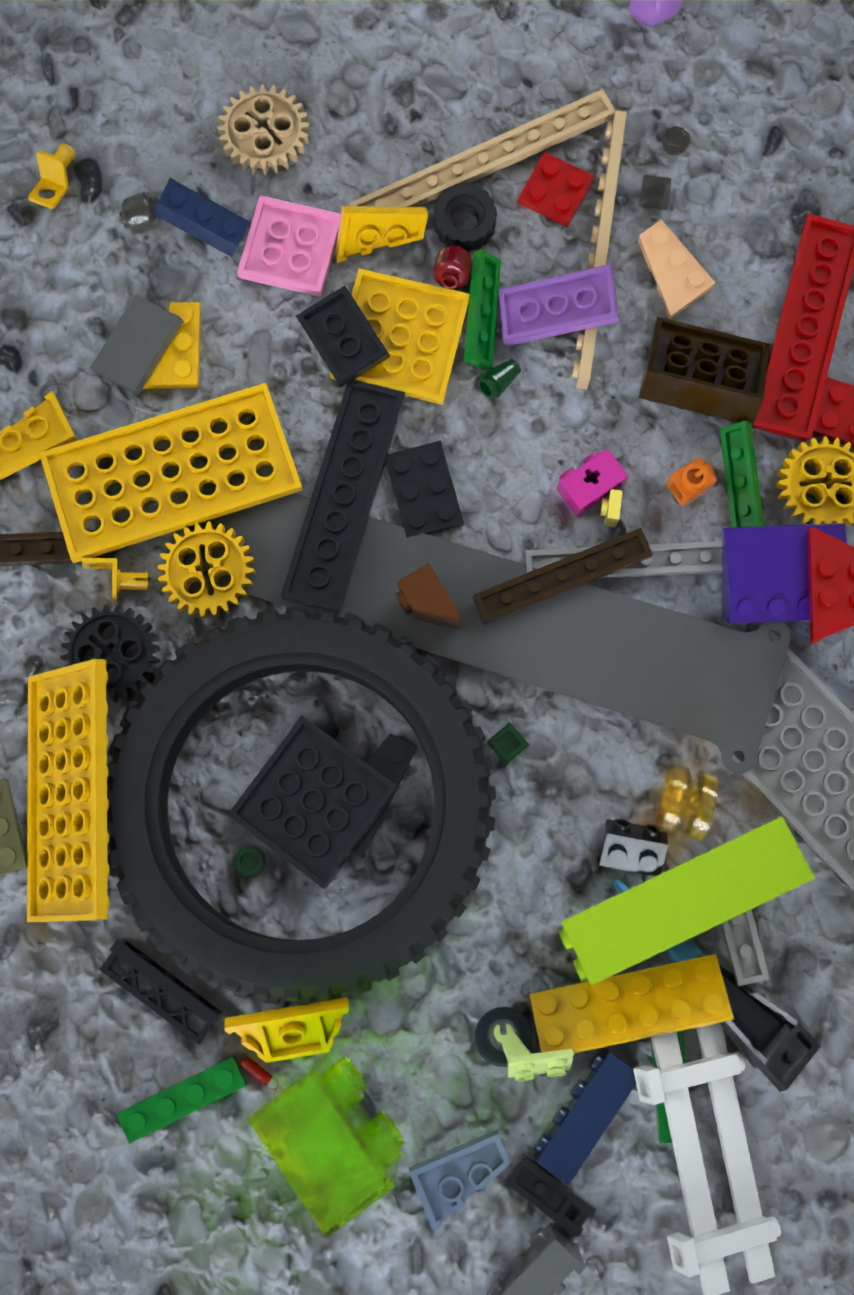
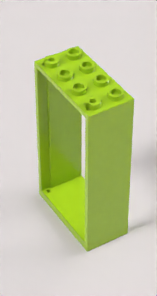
(685, 901)

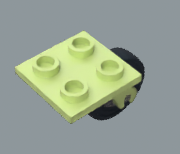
(505, 1041)

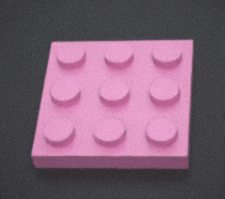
(289, 246)

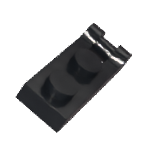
(549, 1194)

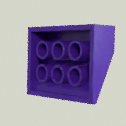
(768, 572)

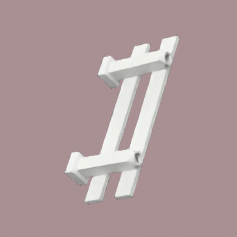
(753, 1232)

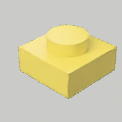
(611, 508)

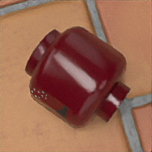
(452, 267)

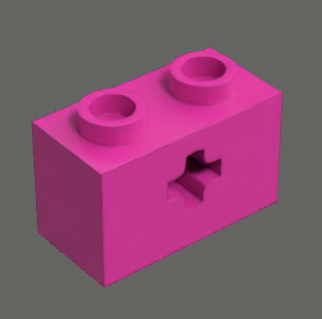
(583, 496)

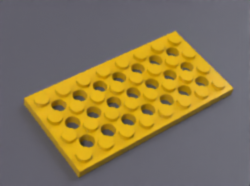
(169, 516)
(67, 794)

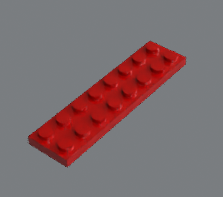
(807, 328)

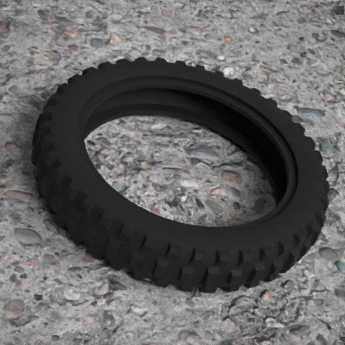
(142, 774)

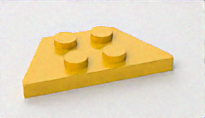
(290, 1030)

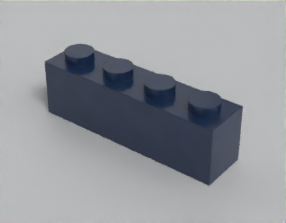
(586, 1116)

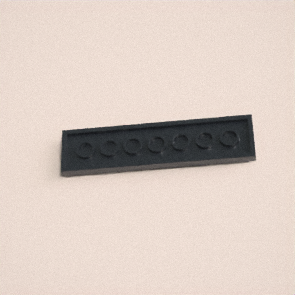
(343, 496)

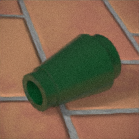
(497, 379)

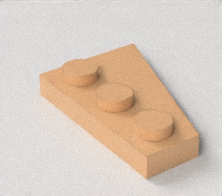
(675, 270)

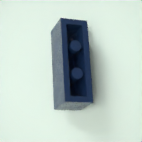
(201, 217)

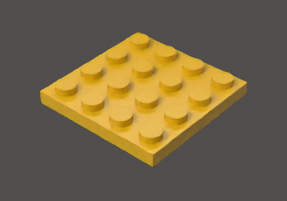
(417, 327)

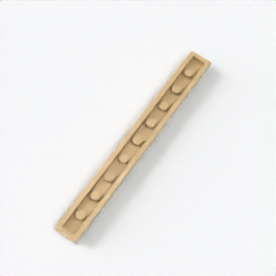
(494, 153)
(600, 237)

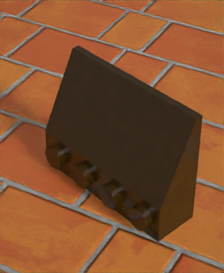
(705, 371)

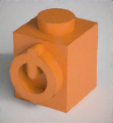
(691, 481)

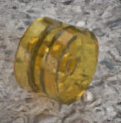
(687, 802)

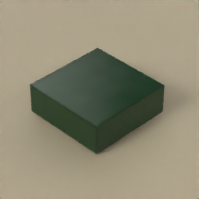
(507, 743)

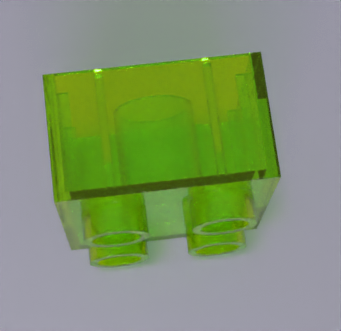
(328, 1141)

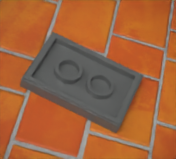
(137, 344)

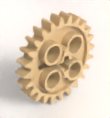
(246, 146)

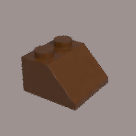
(427, 598)

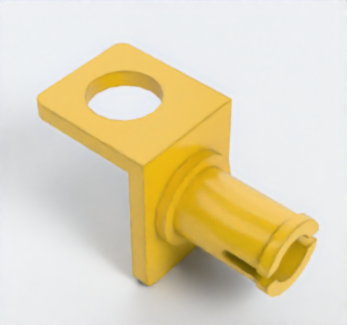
(52, 175)
(120, 579)

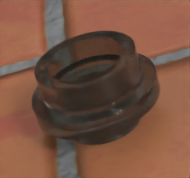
(675, 140)

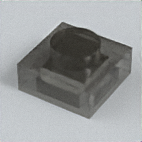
(655, 192)

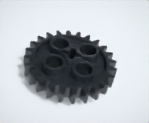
(127, 632)

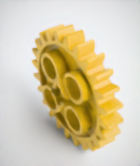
(822, 459)
(181, 576)

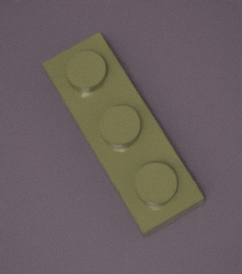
(12, 848)

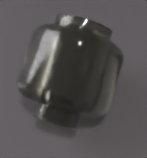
(138, 212)

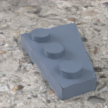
(457, 1174)

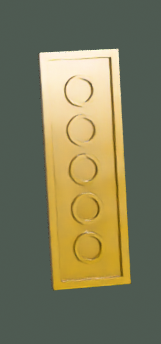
(632, 1006)

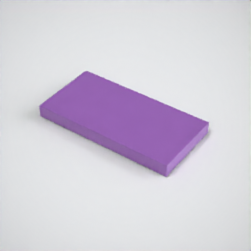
(558, 305)

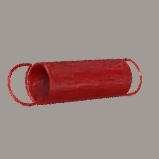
(256, 1070)

